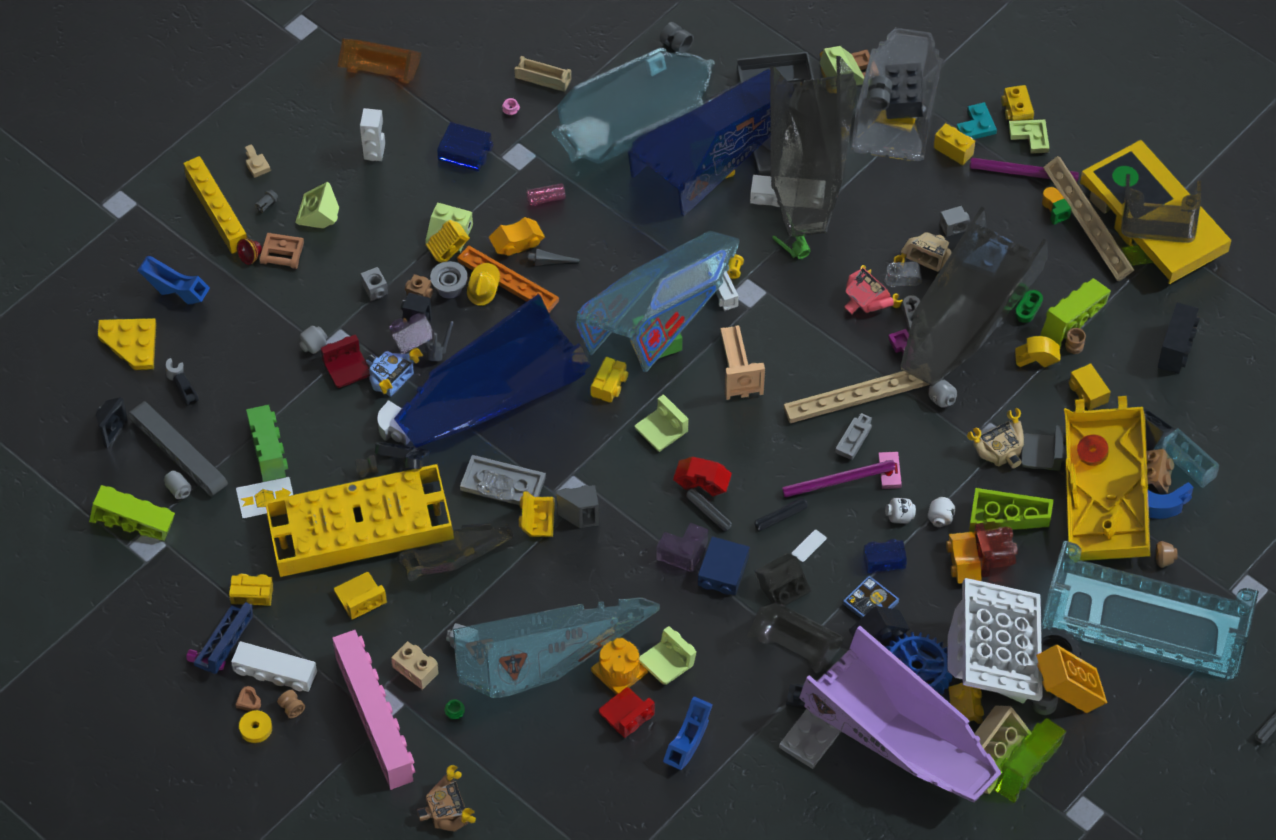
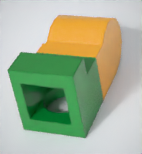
(1057, 205)

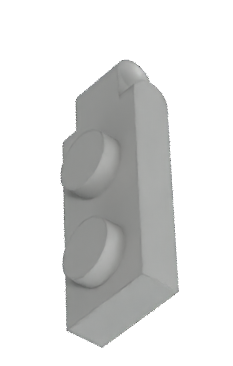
(854, 436)

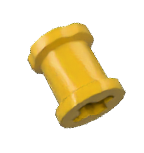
(734, 266)

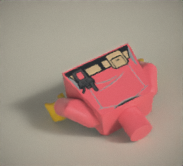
(868, 293)

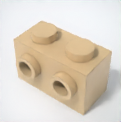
(415, 665)

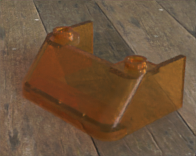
(379, 59)

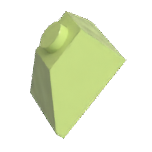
(318, 207)

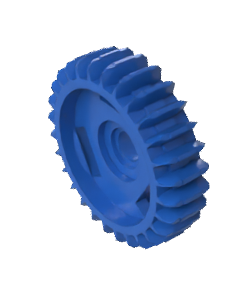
(936, 669)

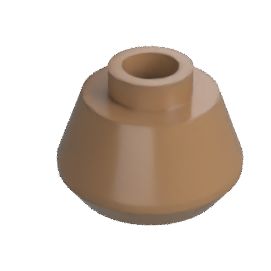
(1165, 554)

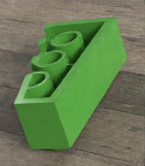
(266, 443)

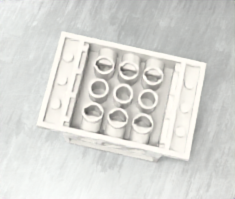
(997, 640)

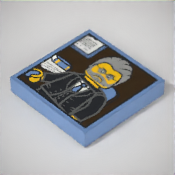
(868, 596)

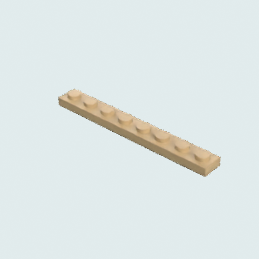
(1088, 218)
(851, 396)

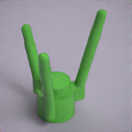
(799, 248)

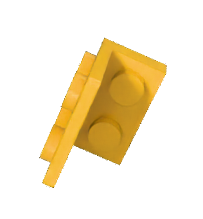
(360, 595)

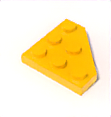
(130, 340)

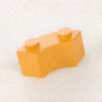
(516, 237)
(964, 556)

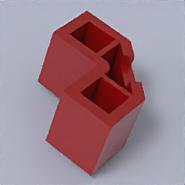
(704, 473)

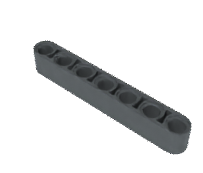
(178, 448)

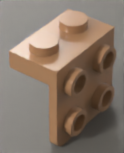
(1159, 469)

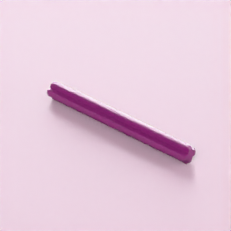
(1013, 168)
(838, 478)

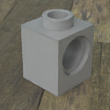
(954, 221)
(374, 283)

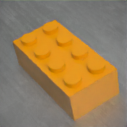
(1071, 678)

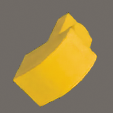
(1038, 349)

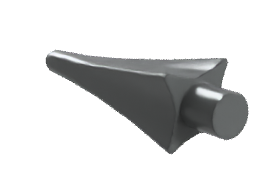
(543, 258)

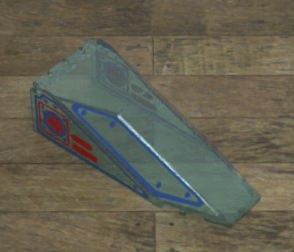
(658, 297)

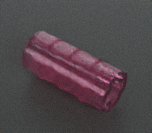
(545, 194)

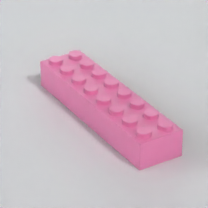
(373, 709)

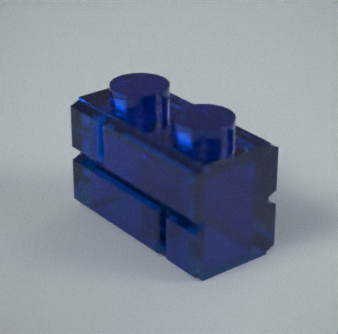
(884, 556)

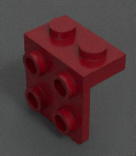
(345, 361)

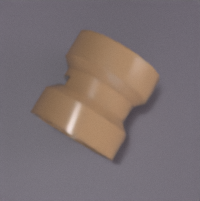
(1075, 340)
(292, 705)

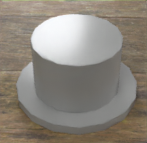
(448, 279)

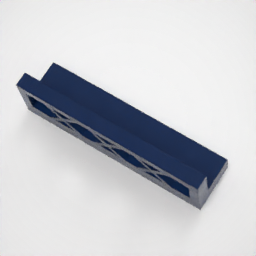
(227, 641)

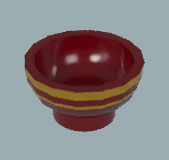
(248, 250)

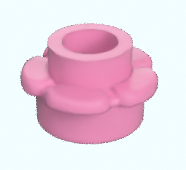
(510, 106)

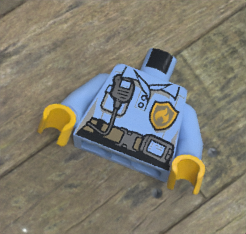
(391, 370)

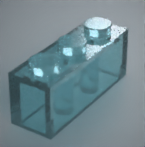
(1190, 458)

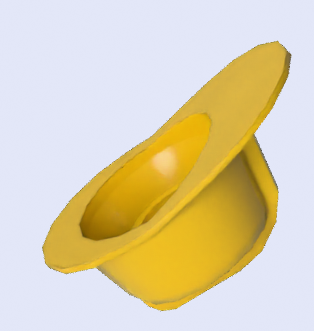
(483, 284)

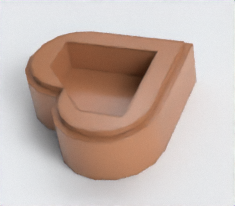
(248, 699)

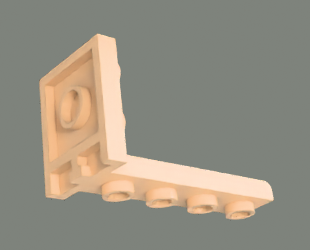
(739, 376)

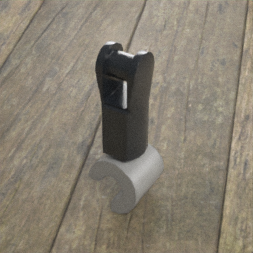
(181, 381)

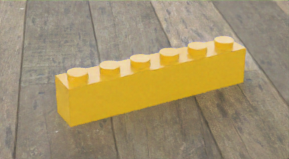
(214, 203)

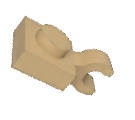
(256, 164)

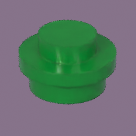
(454, 709)

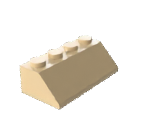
(1001, 734)

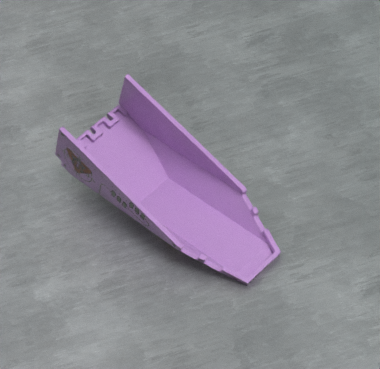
(900, 718)

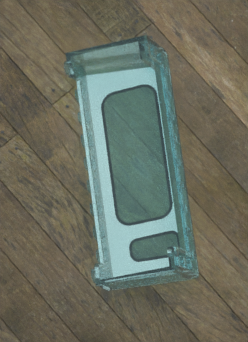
(1149, 616)

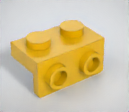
(967, 701)

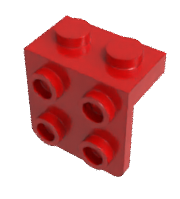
(627, 711)

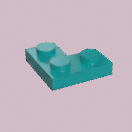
(980, 124)

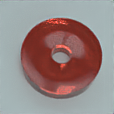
(1096, 457)

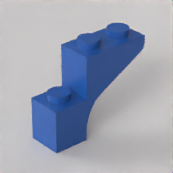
(167, 280)

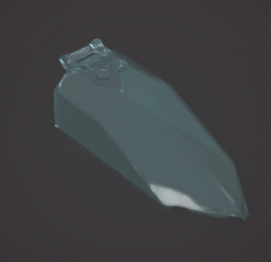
(627, 101)

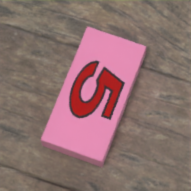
(892, 478)

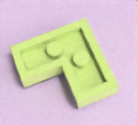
(1034, 131)

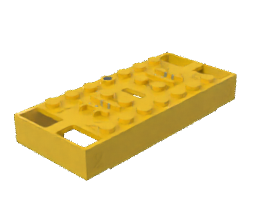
(326, 527)

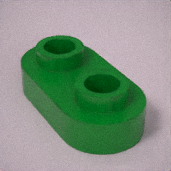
(1028, 307)

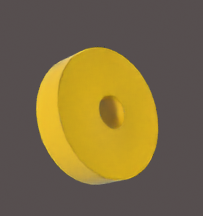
(258, 734)

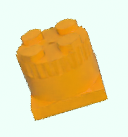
(619, 665)

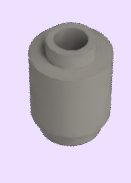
(177, 485)

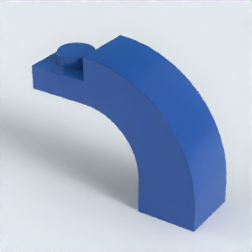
(1169, 504)
(687, 740)

